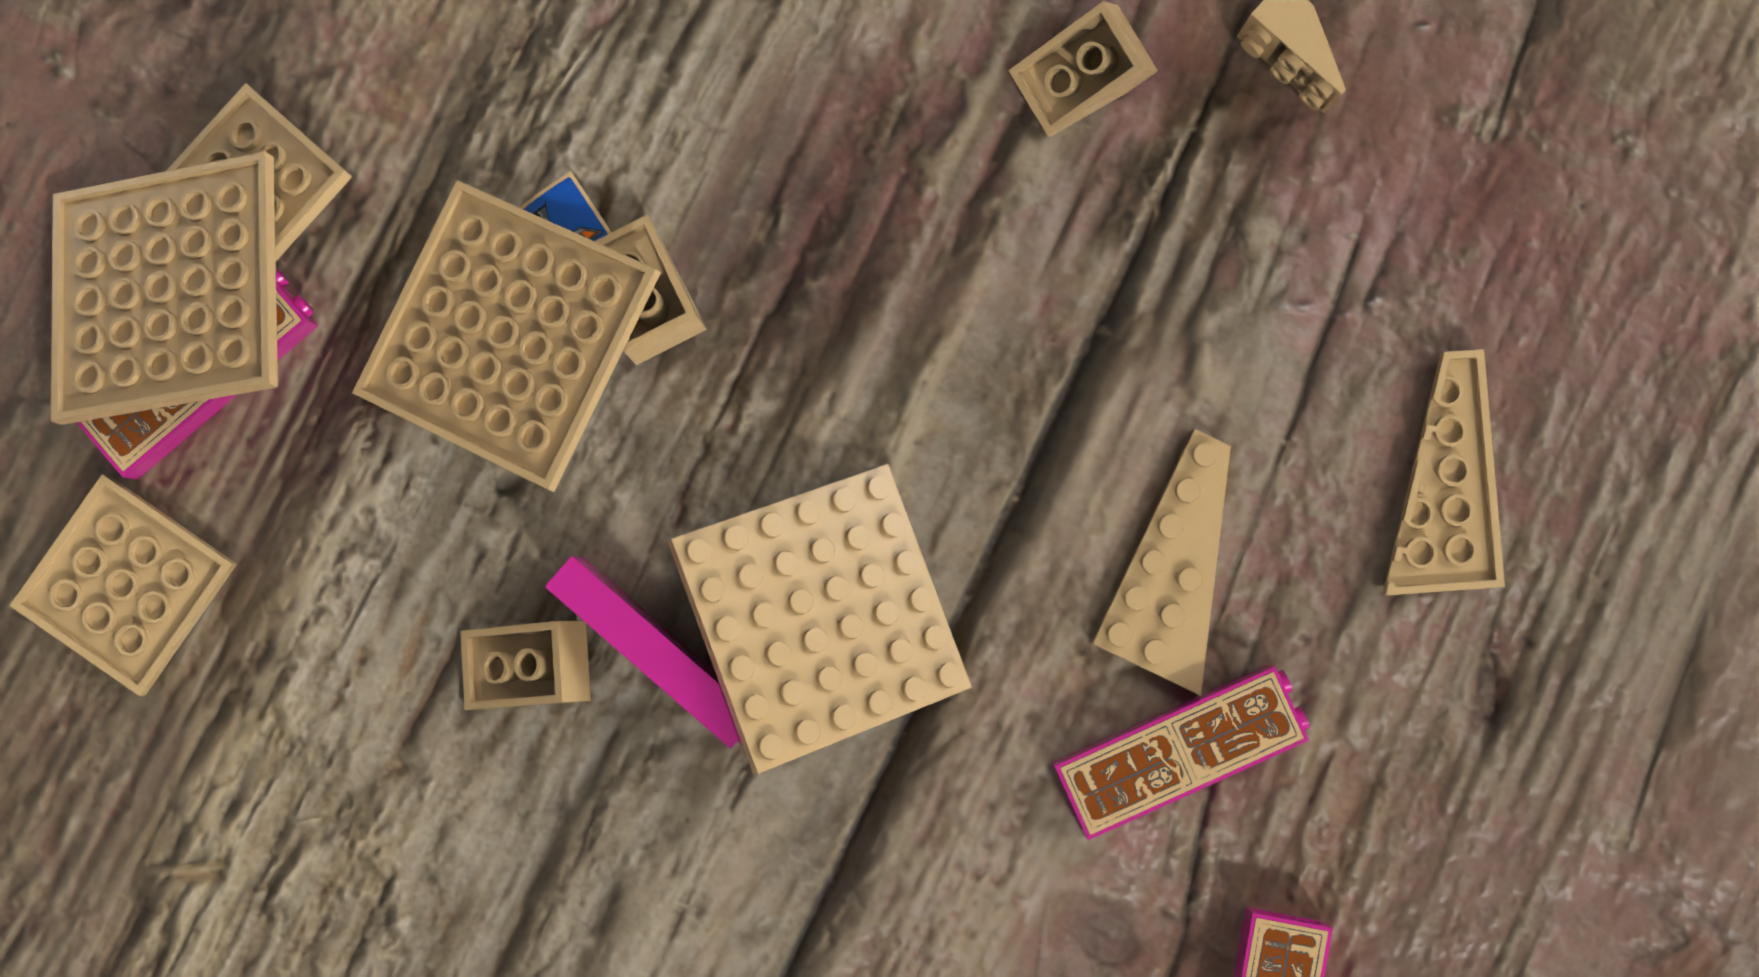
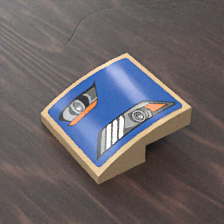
(569, 207)

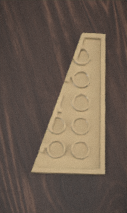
(1450, 508)
(1168, 588)

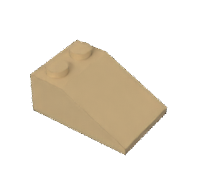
(1083, 68)
(670, 311)
(525, 665)

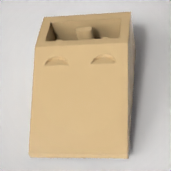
(1295, 48)

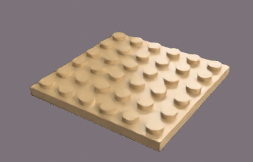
(164, 289)
(506, 334)
(819, 617)

